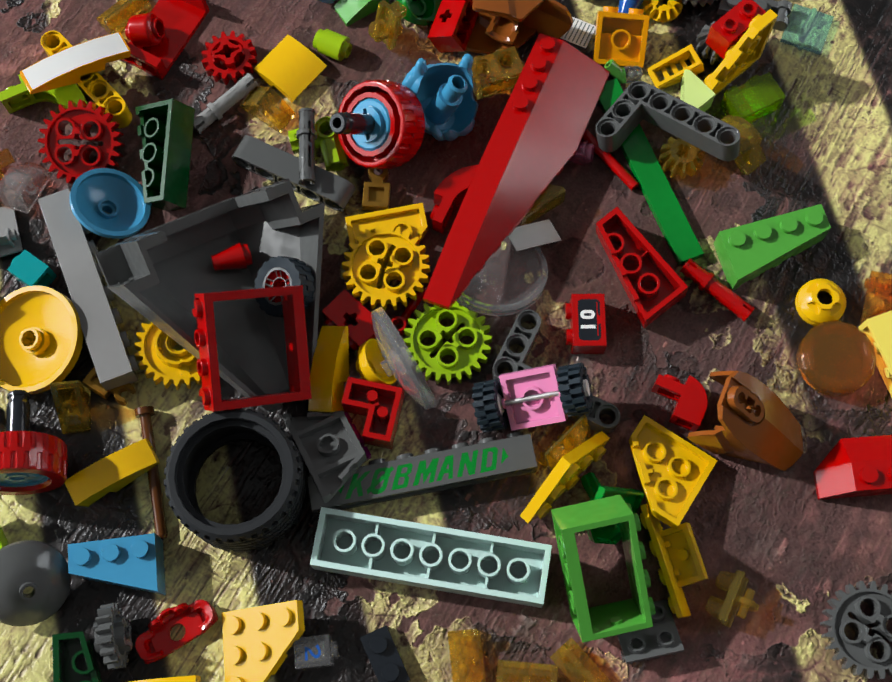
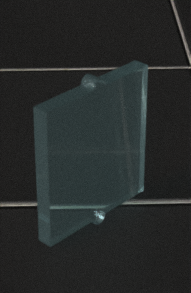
(807, 29)

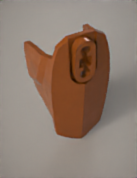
(515, 22)
(753, 423)

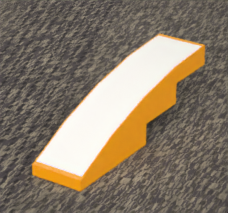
(71, 63)

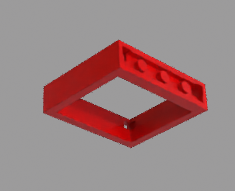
(295, 347)

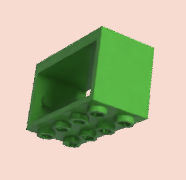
(613, 617)

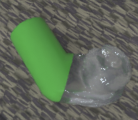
(624, 74)

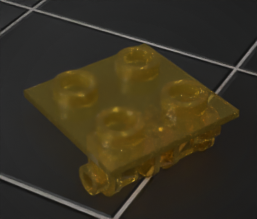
(571, 438)

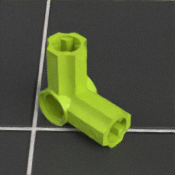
(332, 151)

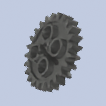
(857, 651)

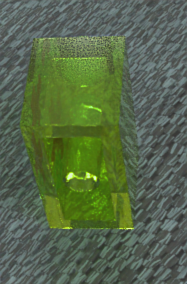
(754, 98)

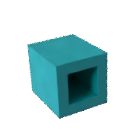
(31, 270)

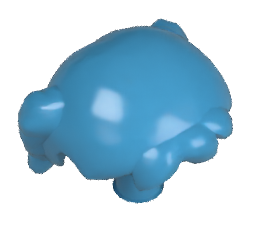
(445, 96)

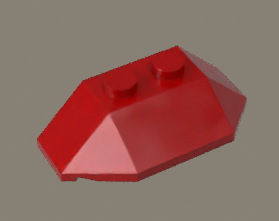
(856, 468)

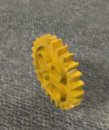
(409, 273)

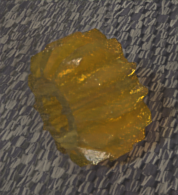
(688, 162)

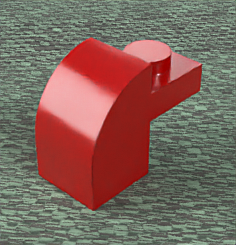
(690, 400)

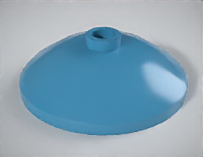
(110, 192)

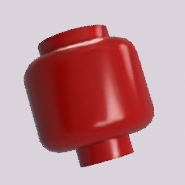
(145, 30)

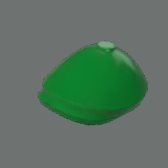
(421, 11)

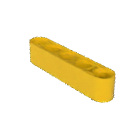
(95, 84)

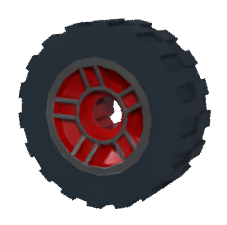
(283, 272)

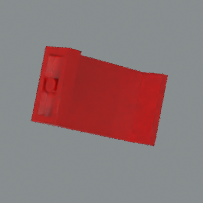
(180, 21)

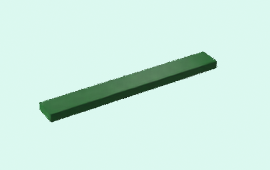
(655, 186)

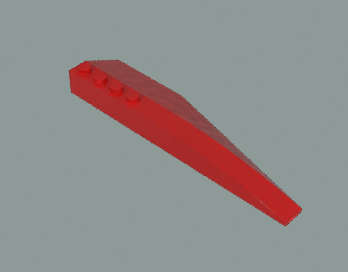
(525, 153)

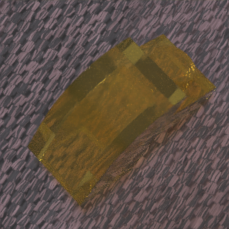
(750, 154)

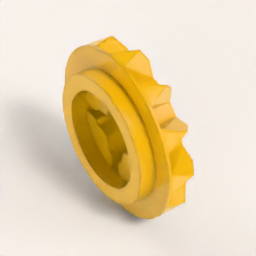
(663, 13)

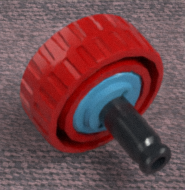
(379, 124)
(29, 459)

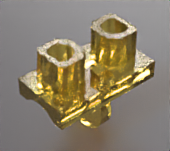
(387, 23)
(735, 586)

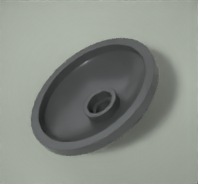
(36, 566)

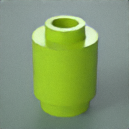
(332, 44)

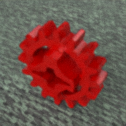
(229, 57)

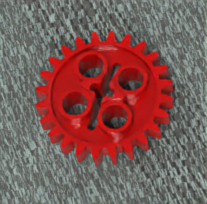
(82, 119)

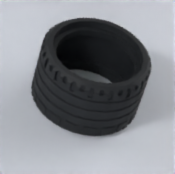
(202, 441)

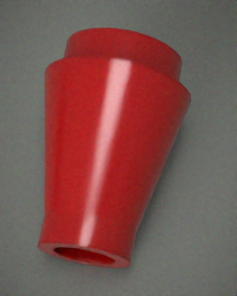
(232, 258)

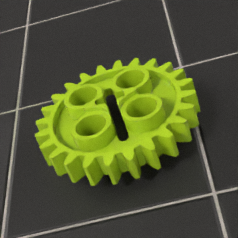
(465, 355)

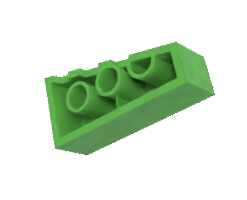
(766, 243)

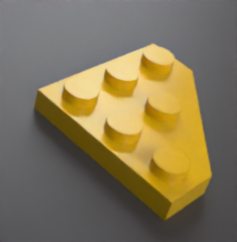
(743, 53)
(407, 217)
(668, 470)
(565, 476)
(259, 639)

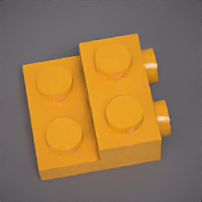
(621, 36)

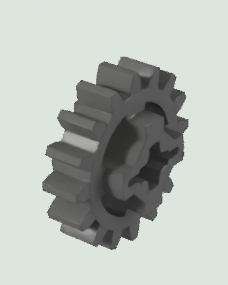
(112, 636)

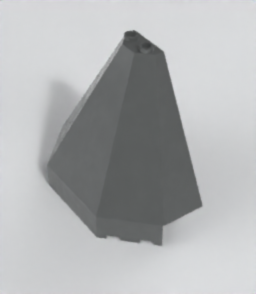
(172, 262)

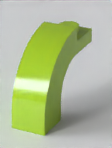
(18, 96)

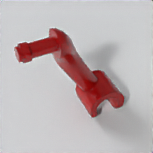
(408, 312)

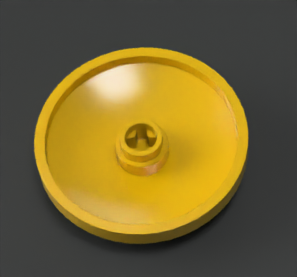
(37, 338)

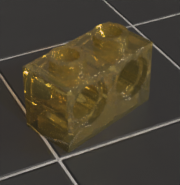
(497, 78)

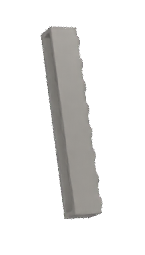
(89, 293)

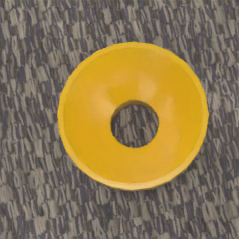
(812, 310)
(369, 364)

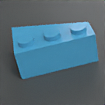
(122, 561)

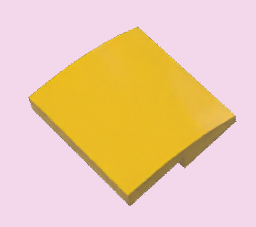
(290, 68)

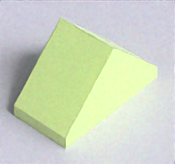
(695, 91)

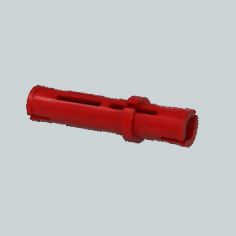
(707, 282)

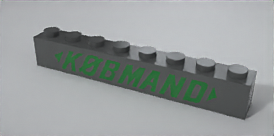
(432, 472)

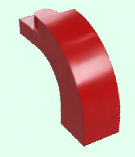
(450, 195)

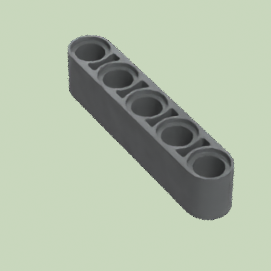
(278, 165)

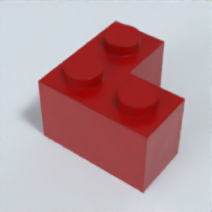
(380, 404)

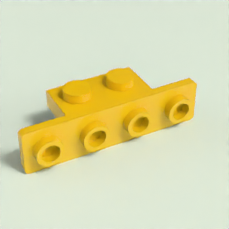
(678, 559)

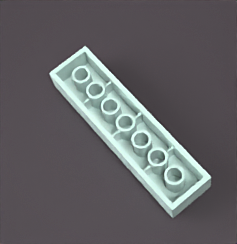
(431, 557)

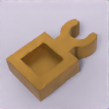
(376, 193)
(92, 382)

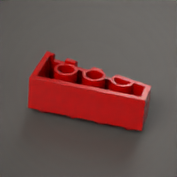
(641, 270)

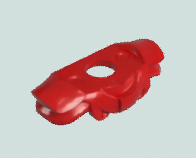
(156, 641)

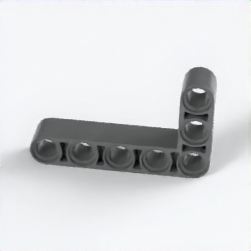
(648, 103)
(516, 362)

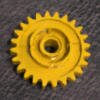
(163, 362)

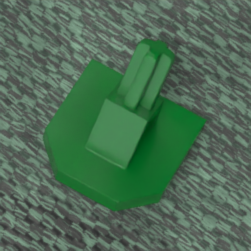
(611, 533)

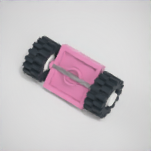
(532, 397)

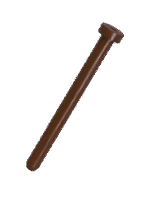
(145, 414)

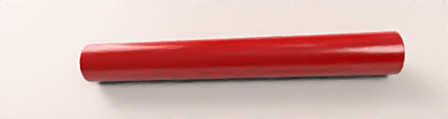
(612, 163)

